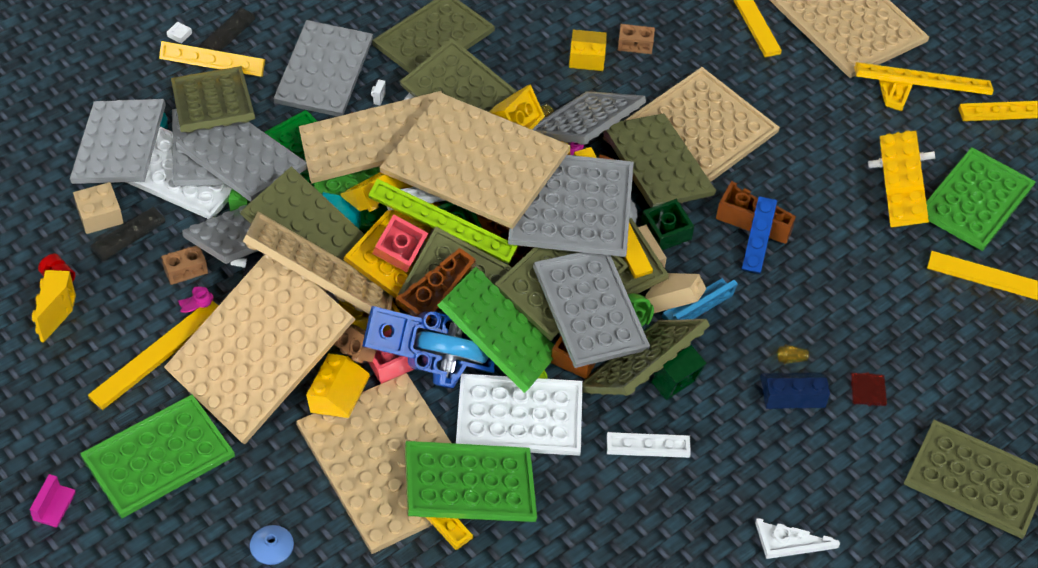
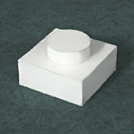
(179, 32)
(378, 92)

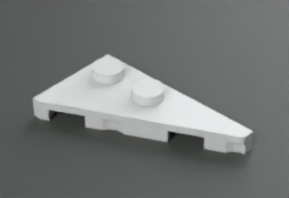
(786, 541)

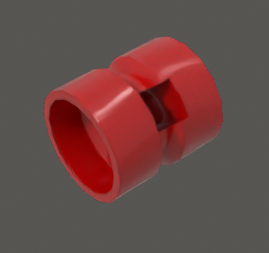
(55, 263)

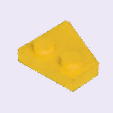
(895, 93)

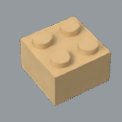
(98, 208)

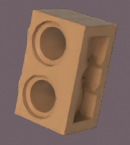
(636, 38)
(184, 264)
(351, 345)

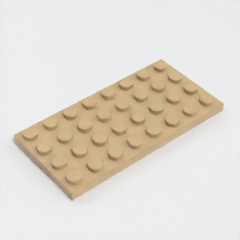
(359, 138)
(315, 264)

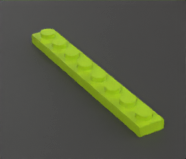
(436, 217)

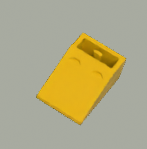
(53, 302)

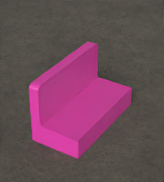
(51, 502)

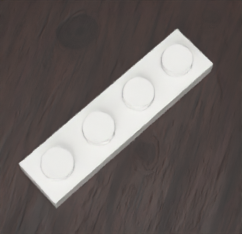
(648, 444)

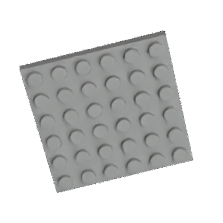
(580, 208)

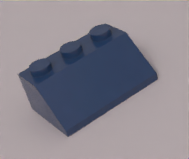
(795, 390)

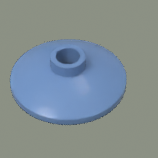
(274, 552)

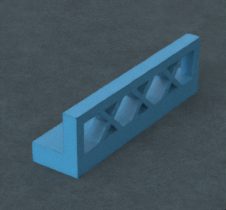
(713, 295)

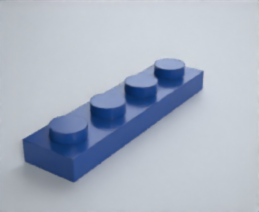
(759, 235)

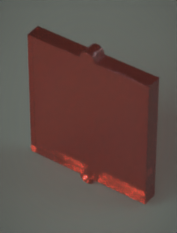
(868, 389)

